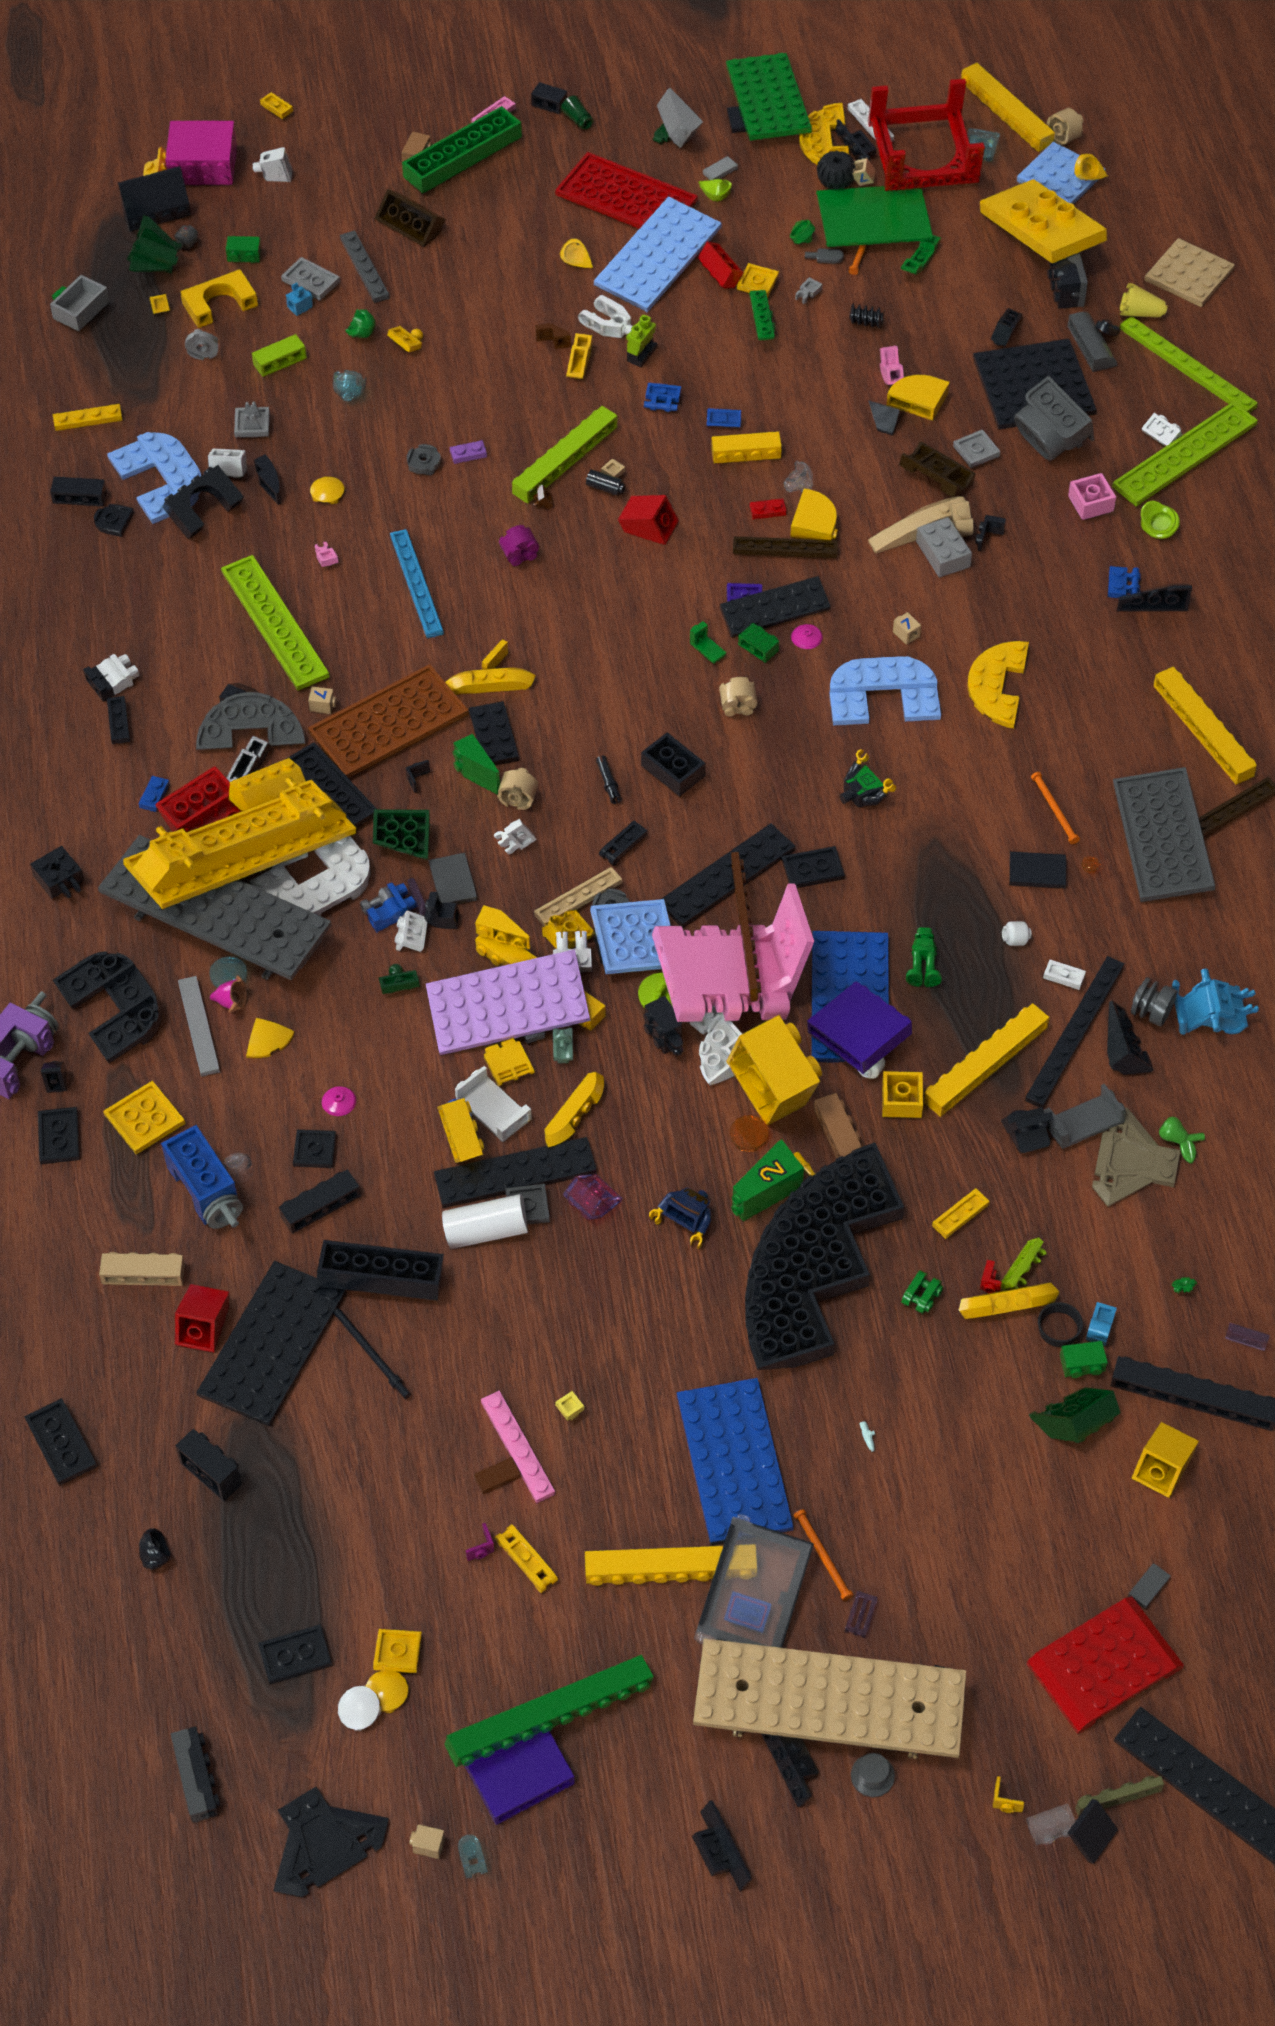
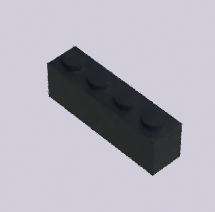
(319, 1201)

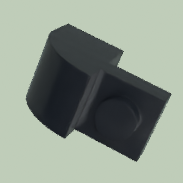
(441, 914)

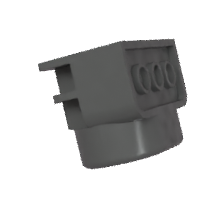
(1053, 420)

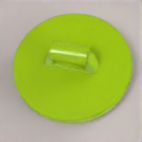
(652, 989)

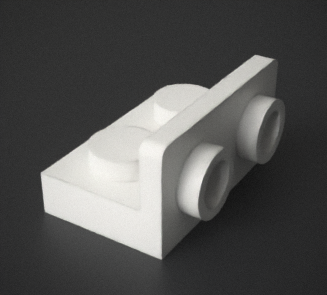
(1161, 429)
(411, 931)

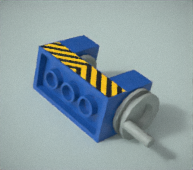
(204, 1176)

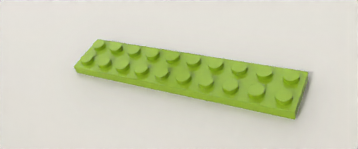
(1184, 453)
(275, 622)

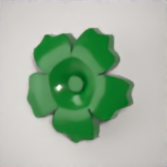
(1185, 1284)

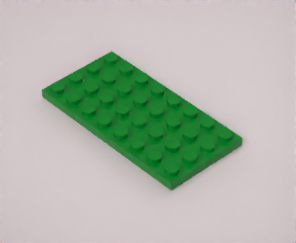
(768, 96)

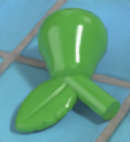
(1173, 1131)

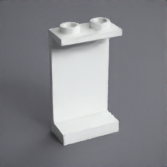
(492, 1105)

